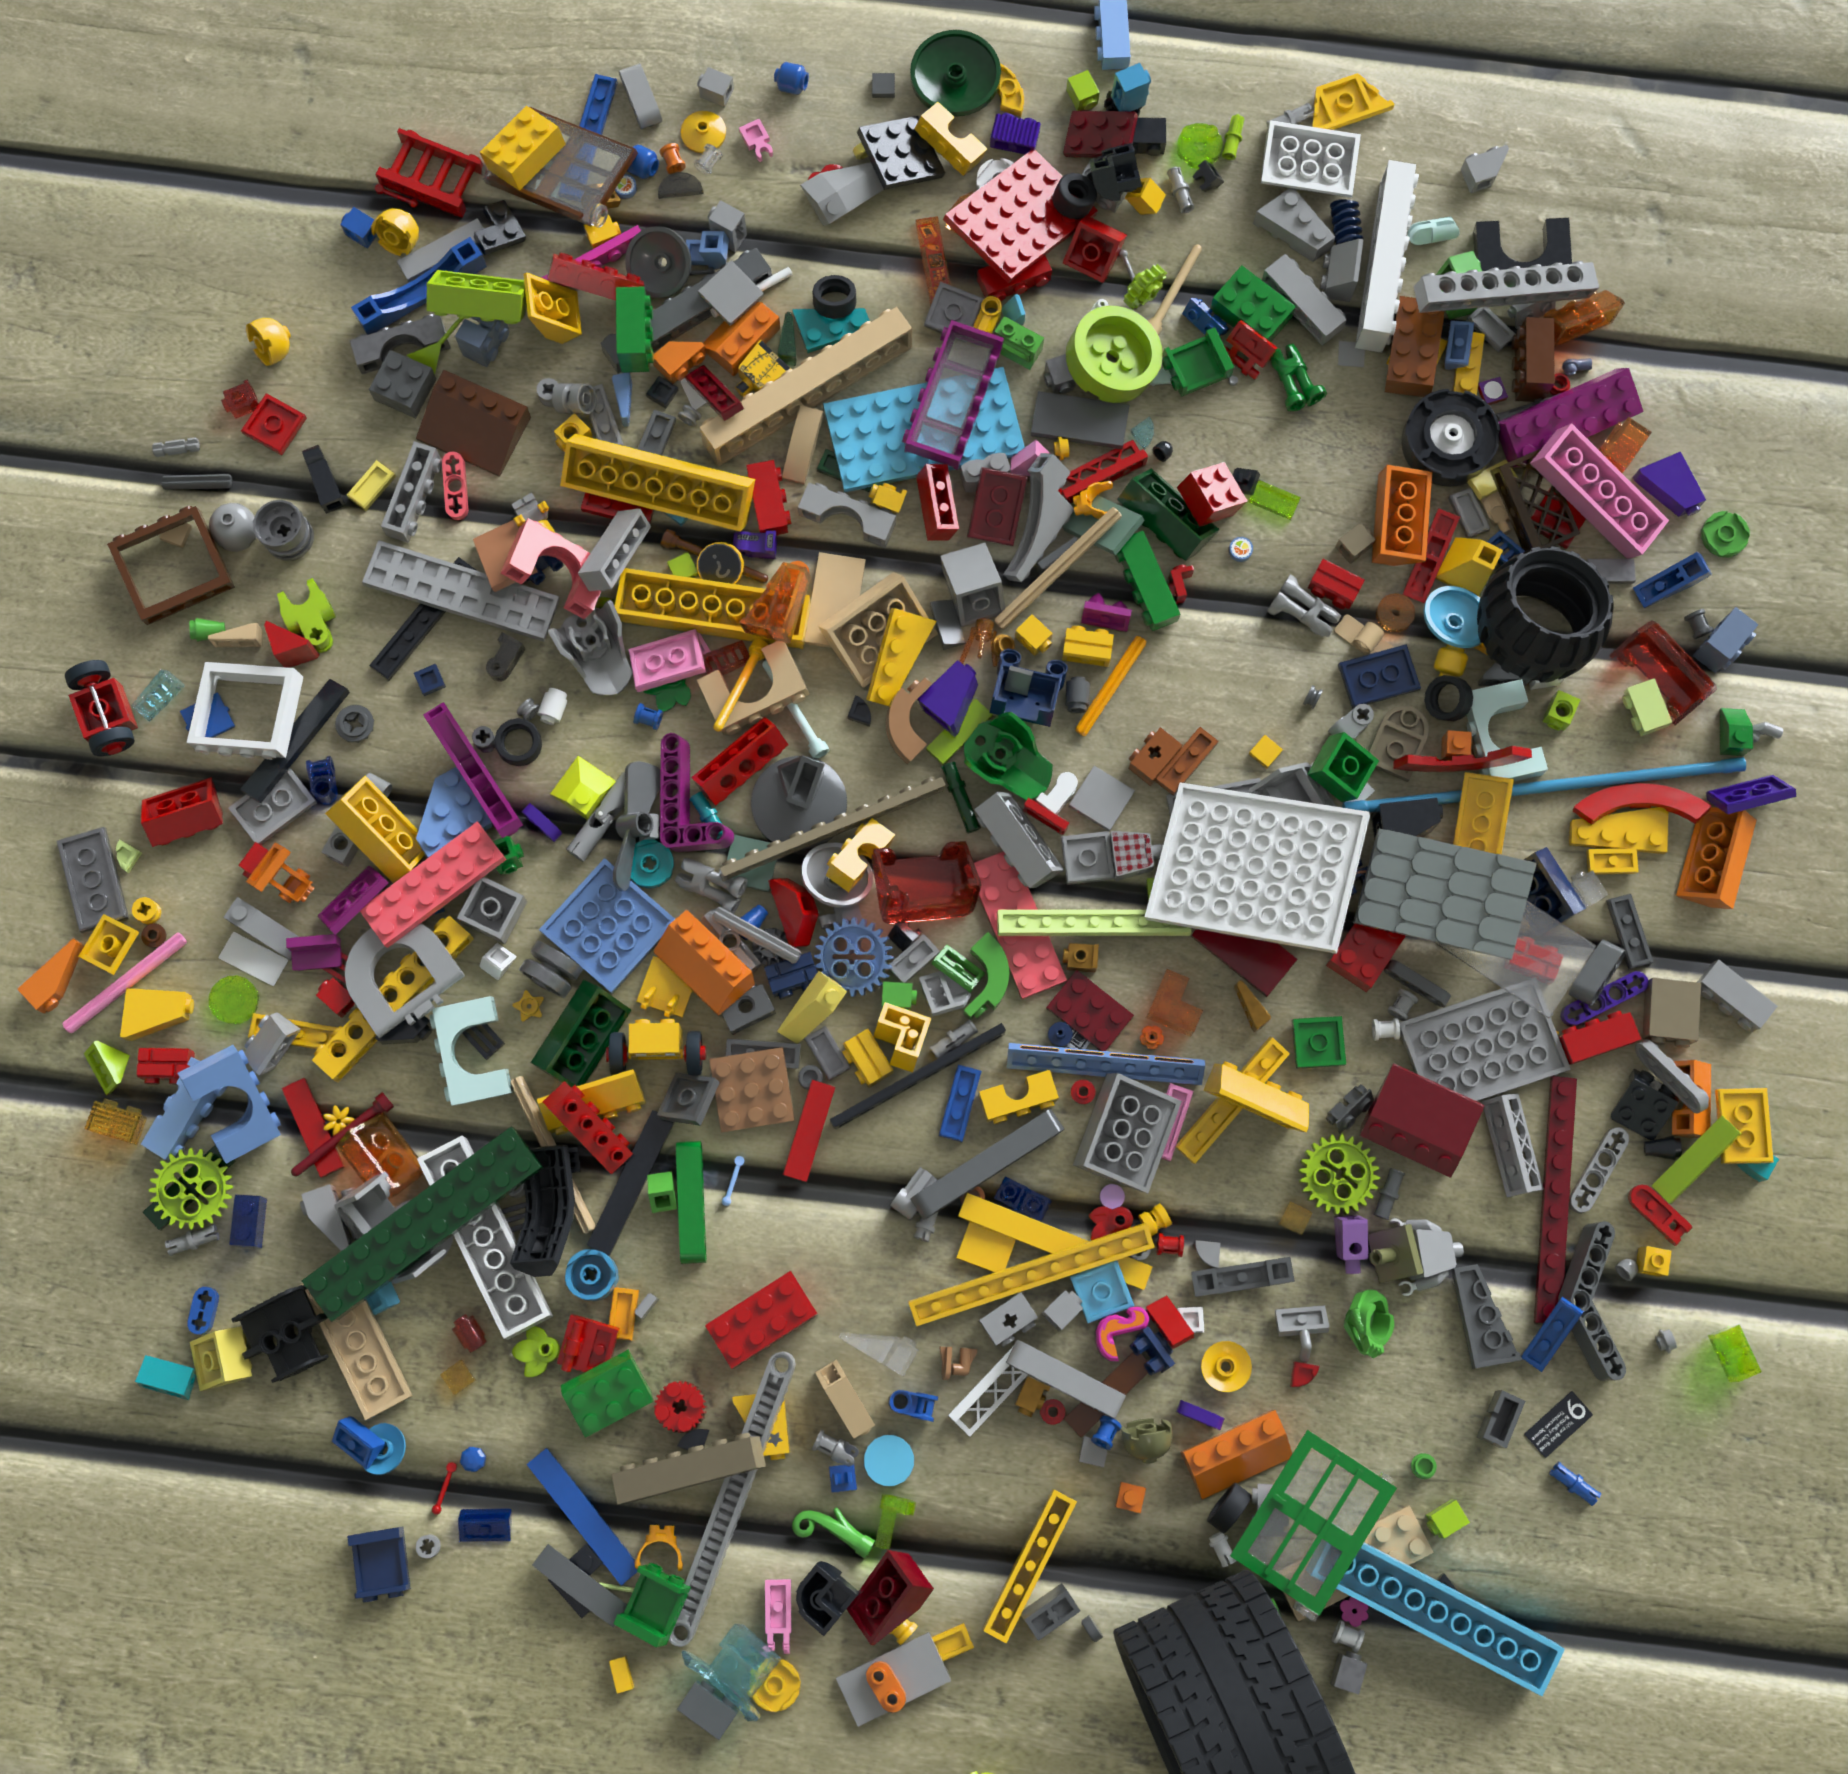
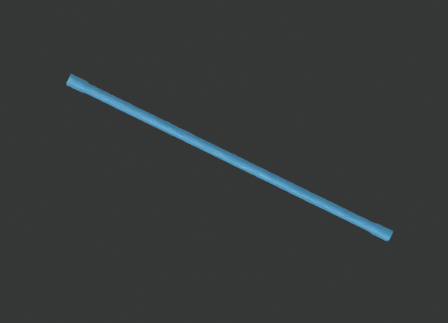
(1724, 766)

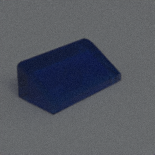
(485, 1525)

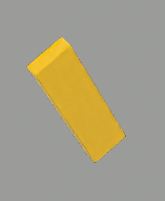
(310, 1035)

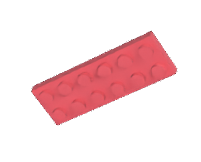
(432, 884)
(1029, 958)

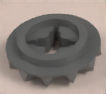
(350, 714)
(765, 956)

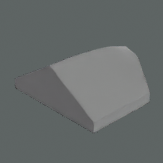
(943, 993)

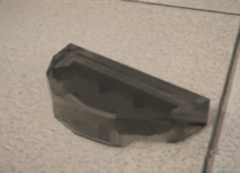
(679, 185)

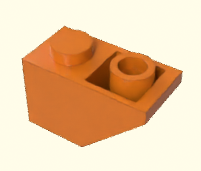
(678, 358)

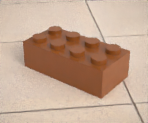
(1414, 350)

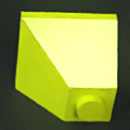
(582, 788)

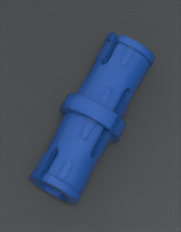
(1575, 1483)

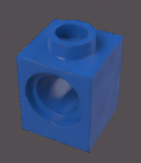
(358, 227)

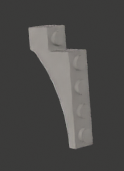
(1046, 514)

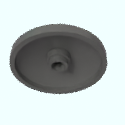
(780, 818)

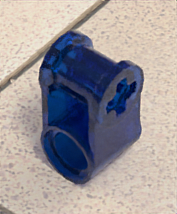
(322, 775)

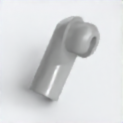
(1768, 729)

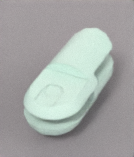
(1433, 231)

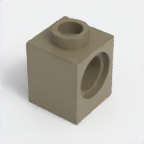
(1355, 542)

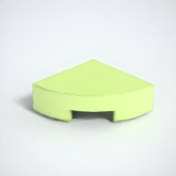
(127, 855)

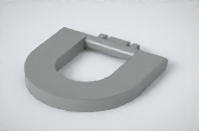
(368, 997)

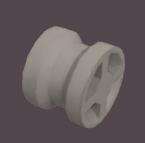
(544, 395)

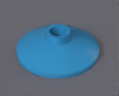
(396, 1446)

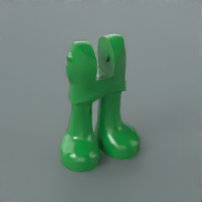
(1295, 366)

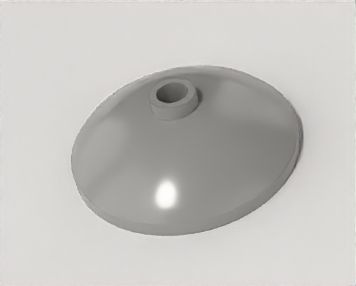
(820, 886)

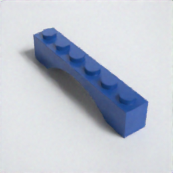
(385, 308)

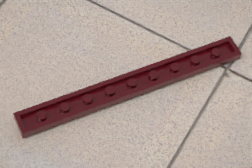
(1555, 1195)

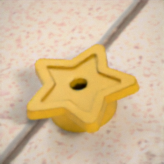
(535, 1004)

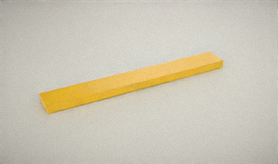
(1040, 1234)

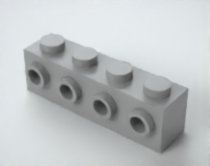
(1312, 306)
(411, 492)
(614, 550)

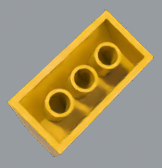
(377, 829)
(608, 1094)
(1257, 1097)

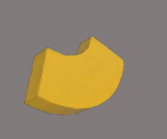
(1010, 93)

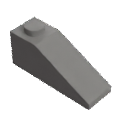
(259, 926)
(321, 1211)

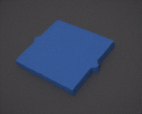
(218, 721)

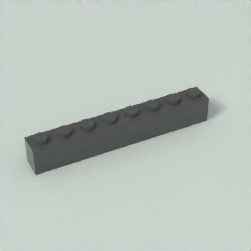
(688, 308)

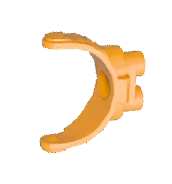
(1086, 497)
(660, 1535)

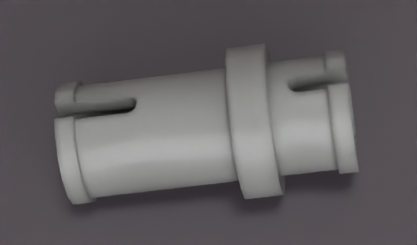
(925, 1228)

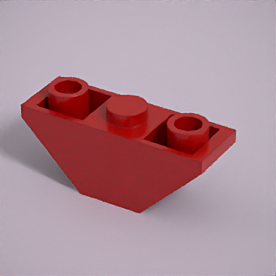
(796, 910)

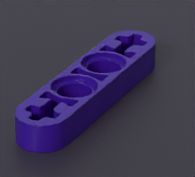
(1605, 1000)

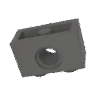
(761, 1010)

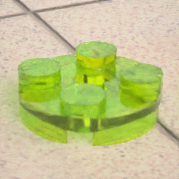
(1199, 133)

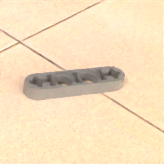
(1597, 1169)

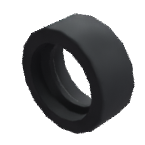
(837, 309)
(1432, 695)
(508, 727)
(1229, 1508)

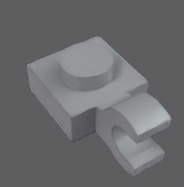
(840, 913)

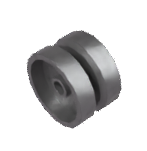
(549, 972)

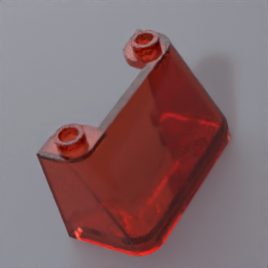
(926, 886)

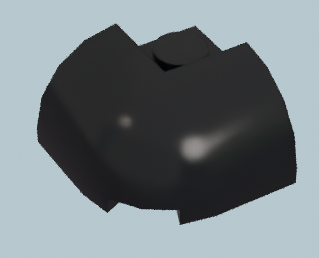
(824, 1596)

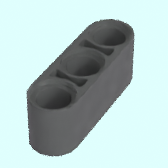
(1597, 972)

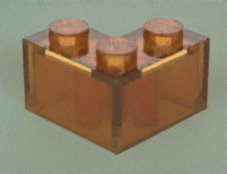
(1624, 443)
(1169, 1009)

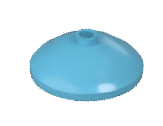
(1453, 616)

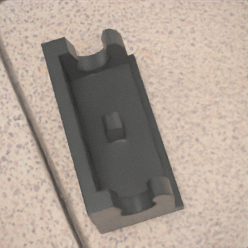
(1050, 1611)

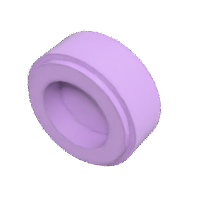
(1112, 1196)

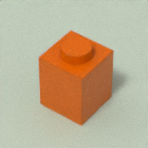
(1455, 744)

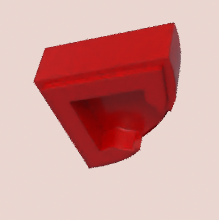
(1303, 1374)

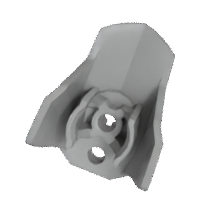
(600, 664)

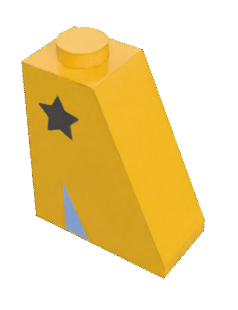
(779, 1438)

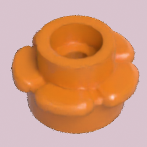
(1151, 1043)

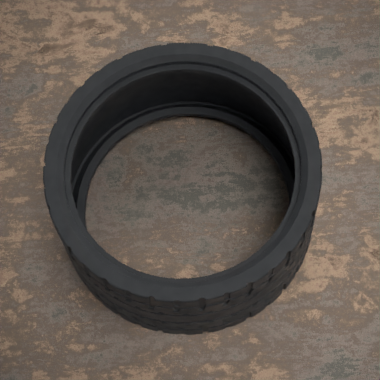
(1229, 1686)

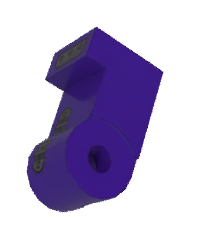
(756, 544)

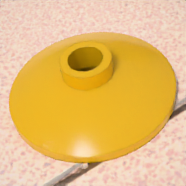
(695, 138)
(1239, 1369)

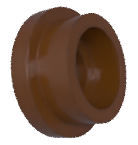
(158, 940)

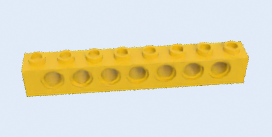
(356, 1048)

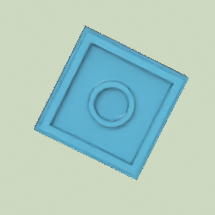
(1102, 1291)

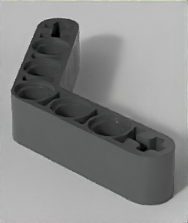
(1597, 1240)

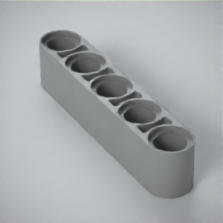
(1065, 1379)

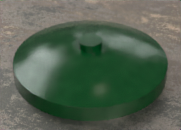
(955, 71)

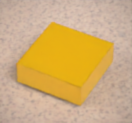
(1265, 751)

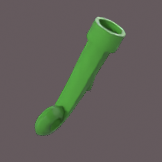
(840, 1528)

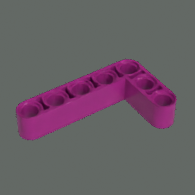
(680, 802)

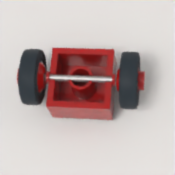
(101, 708)

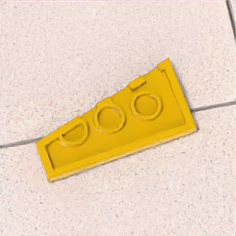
(899, 649)

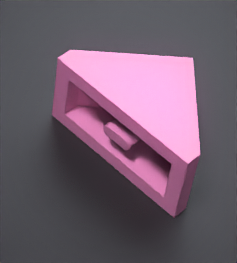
(1025, 458)

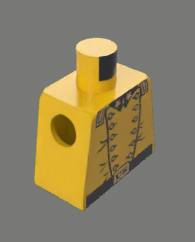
(759, 368)

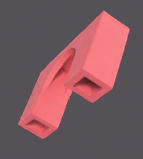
(536, 541)

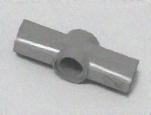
(740, 950)

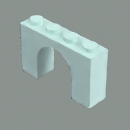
(1492, 701)
(449, 1025)

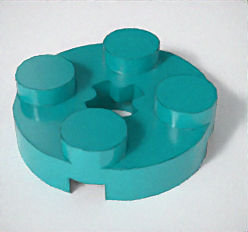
(662, 870)

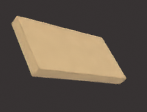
(835, 585)

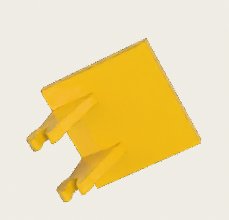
(664, 990)

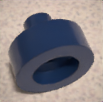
(1060, 1040)

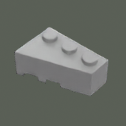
(1296, 224)

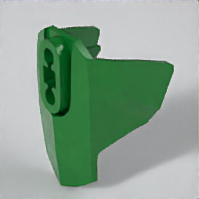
(1021, 768)

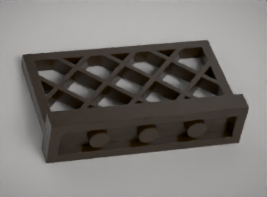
(1520, 514)

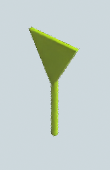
(430, 354)

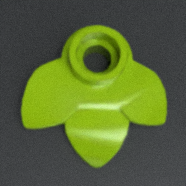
(533, 1353)

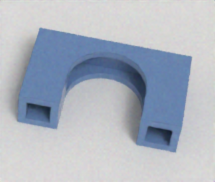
(256, 1124)

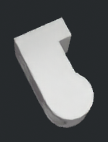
(1061, 793)

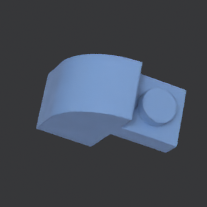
(710, 250)

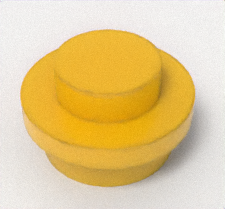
(1061, 448)

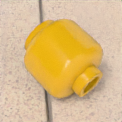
(1450, 661)

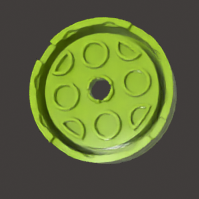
(1125, 337)

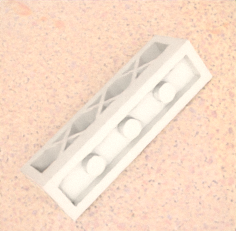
(982, 1387)

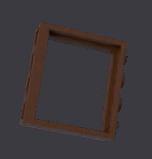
(185, 599)

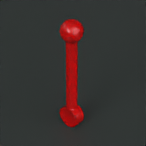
(380, 190)
(451, 1467)

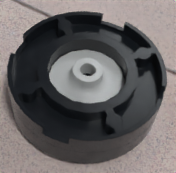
(1451, 436)

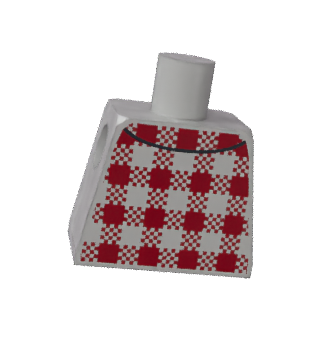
(1133, 853)

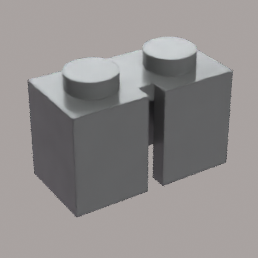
(1505, 1412)
(708, 1709)

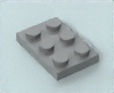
(280, 808)

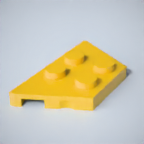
(1347, 102)

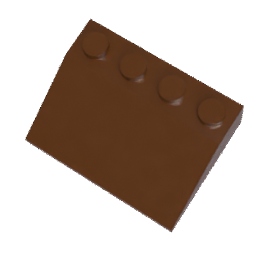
(473, 422)

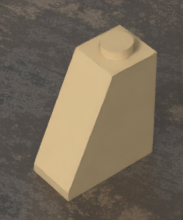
(845, 1399)

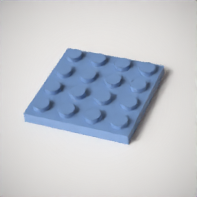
(607, 928)

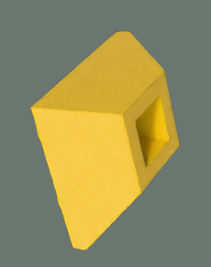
(1469, 564)

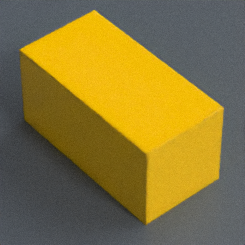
(621, 1674)

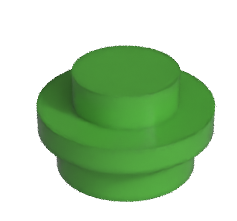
(1423, 1466)

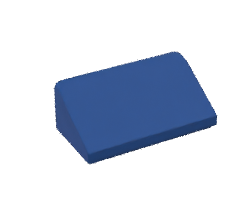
(357, 1441)

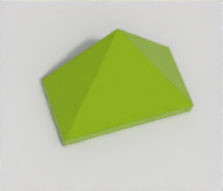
(107, 1065)

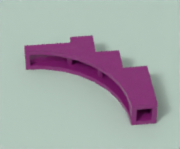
(473, 770)

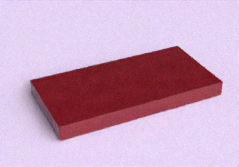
(1254, 960)

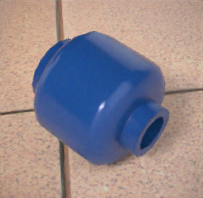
(791, 78)
(645, 163)

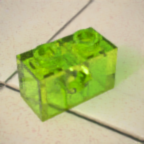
(1734, 1353)

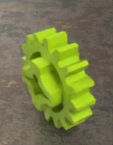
(1145, 286)

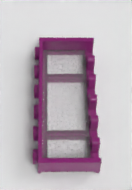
(953, 394)

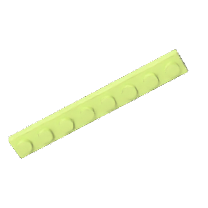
(1083, 923)

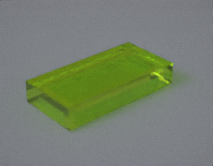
(1274, 500)

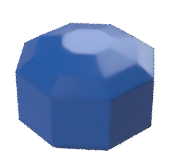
(473, 1459)

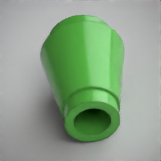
(202, 628)

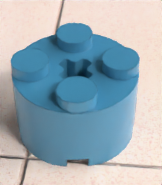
(578, 1269)

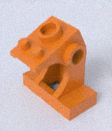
(296, 886)

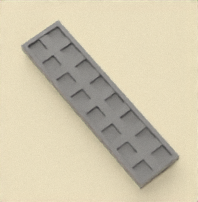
(460, 591)

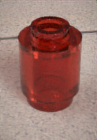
(469, 1333)

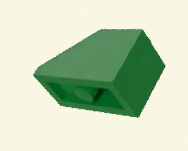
(1735, 732)

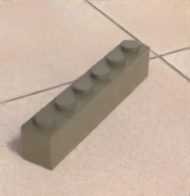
(688, 1469)

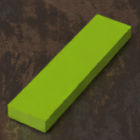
(1696, 1159)

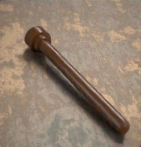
(672, 540)

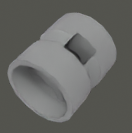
(574, 398)

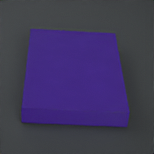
(1750, 794)

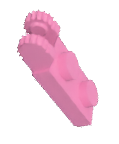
(778, 1612)

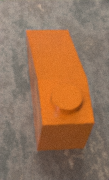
(51, 980)

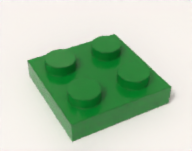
(1319, 1042)

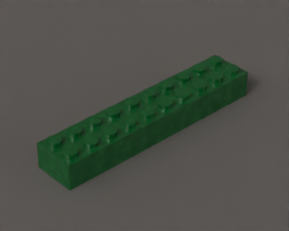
(422, 1224)

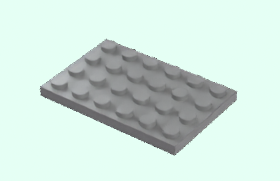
(1484, 1045)

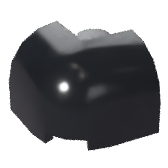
(1115, 172)

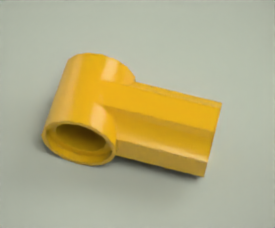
(987, 321)

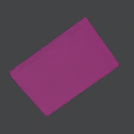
(352, 899)

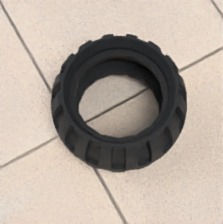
(1565, 584)

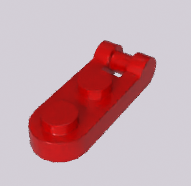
(1658, 1213)

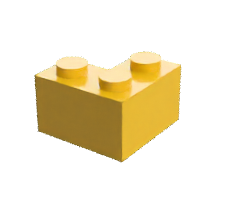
(905, 1031)

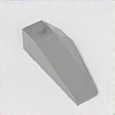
(841, 190)

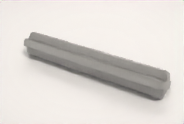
(756, 935)

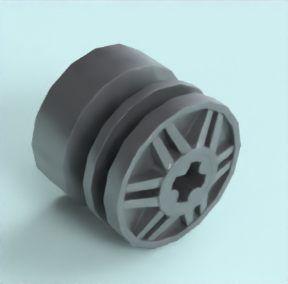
(283, 530)

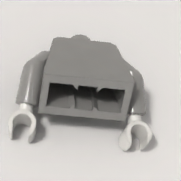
(1435, 1252)

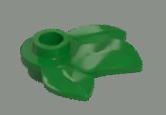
(669, 694)

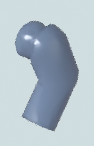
(1570, 366)

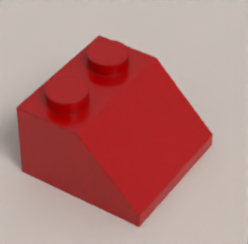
(1094, 248)

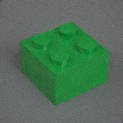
(1343, 767)

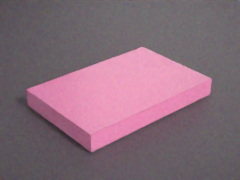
(666, 660)

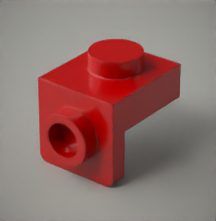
(1176, 582)

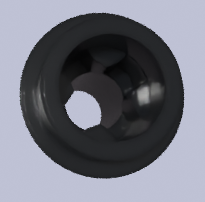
(1664, 1148)

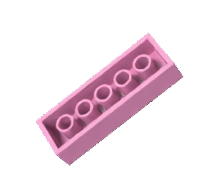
(1599, 491)

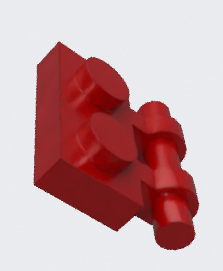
(1252, 345)

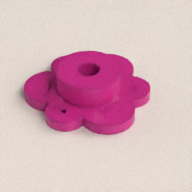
(1355, 1619)

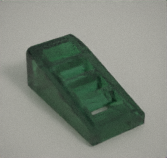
(787, 346)

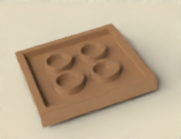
(752, 1089)

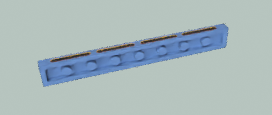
(1104, 1062)

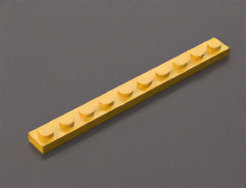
(1031, 1274)

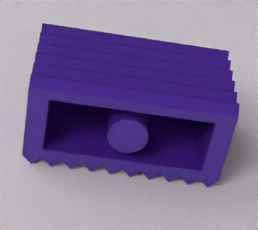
(1014, 133)

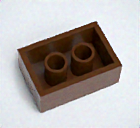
(1533, 359)

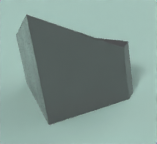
(801, 780)

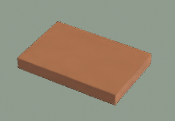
(493, 550)

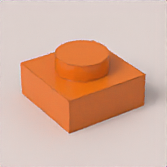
(1130, 1497)

